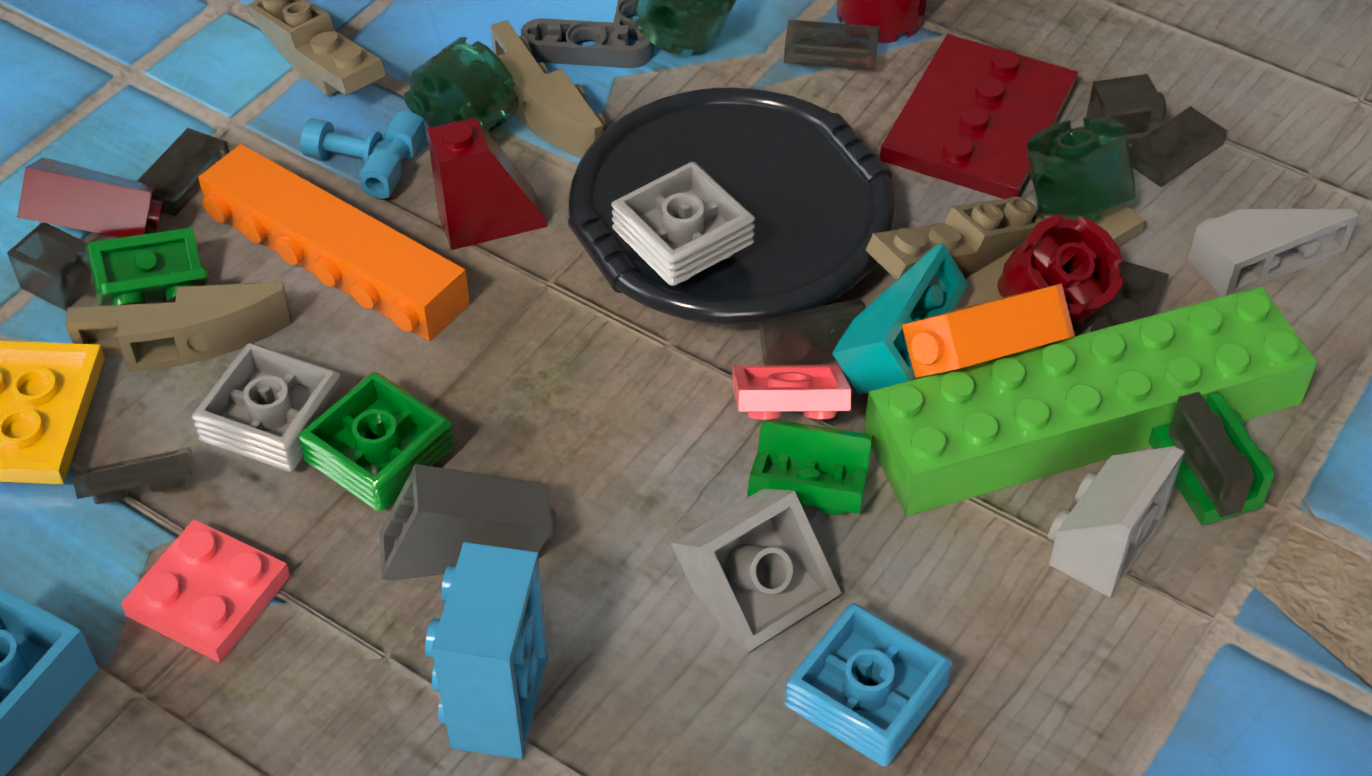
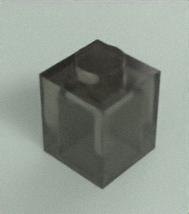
(1128, 101)
(52, 265)

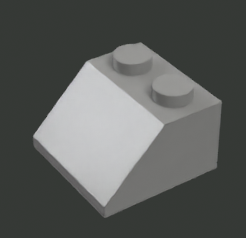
(1114, 517)
(757, 566)

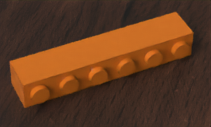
(335, 242)

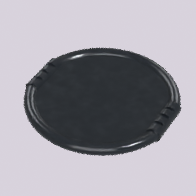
(783, 159)

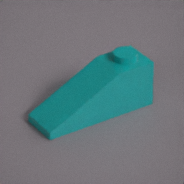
(874, 344)

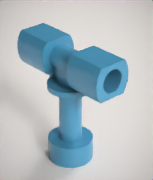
(379, 152)

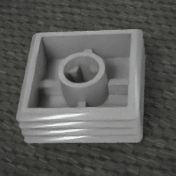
(683, 223)
(265, 405)

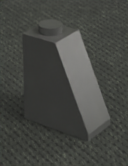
(451, 507)

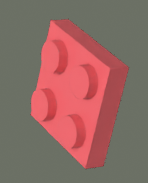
(777, 388)
(206, 590)

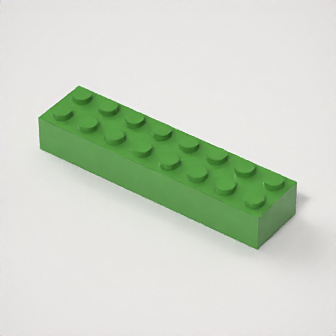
(1080, 398)

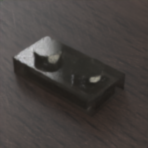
(831, 45)
(1176, 146)
(180, 165)
(1136, 299)
(806, 335)
(1211, 454)
(111, 481)

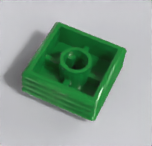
(375, 440)

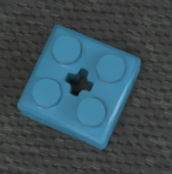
(834, 678)

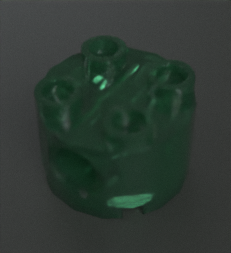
(683, 23)
(462, 85)
(1081, 168)

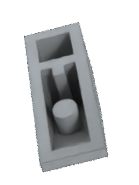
(1265, 244)

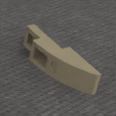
(313, 46)
(547, 101)
(972, 234)
(193, 328)

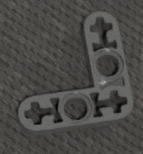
(612, 40)

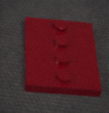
(976, 116)

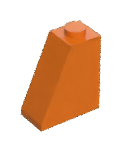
(988, 330)

